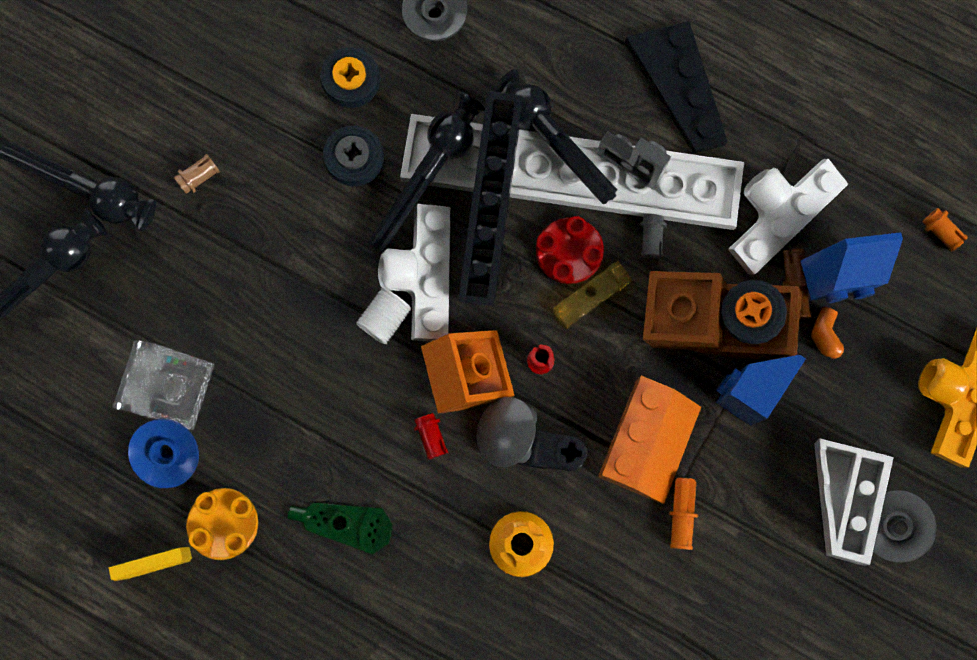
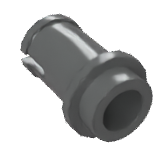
(652, 236)

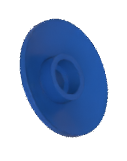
(151, 461)

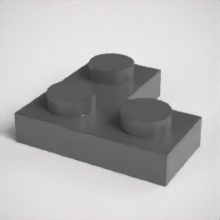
(643, 162)

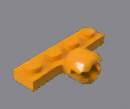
(957, 392)

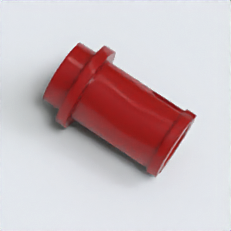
(538, 367)
(431, 436)

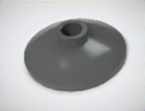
(418, 20)
(921, 532)

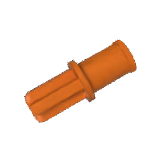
(683, 513)

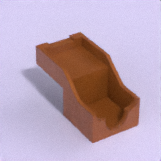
(686, 315)

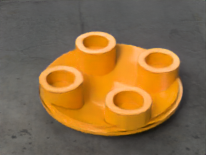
(222, 523)

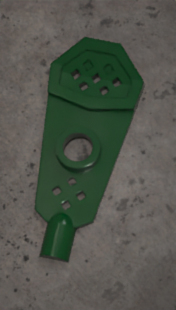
(357, 525)

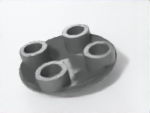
(506, 432)

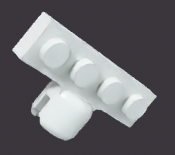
(783, 211)
(423, 272)

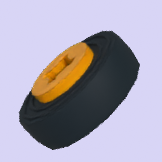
(358, 86)

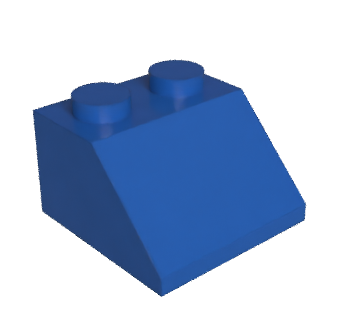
(851, 267)
(757, 388)

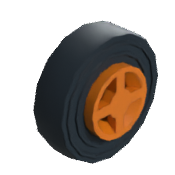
(748, 300)

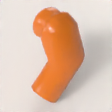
(824, 336)

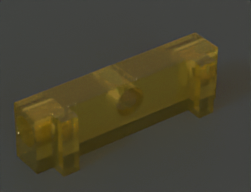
(604, 285)

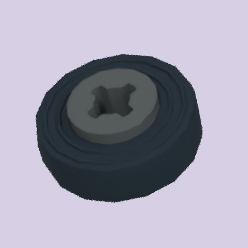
(355, 168)

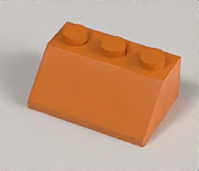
(650, 440)

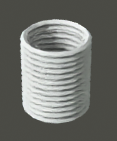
(383, 315)

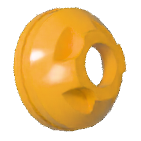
(501, 540)

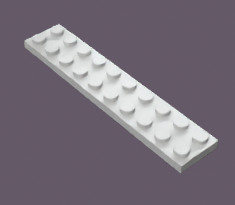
(690, 190)

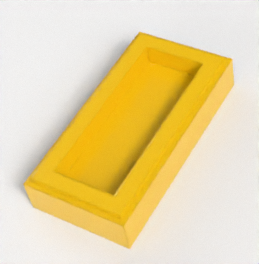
(150, 564)

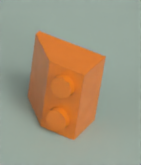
(467, 370)

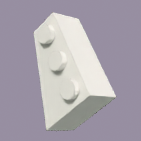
(851, 498)

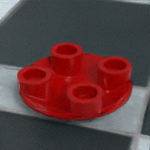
(569, 250)

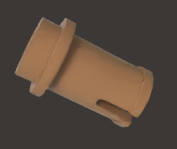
(196, 174)

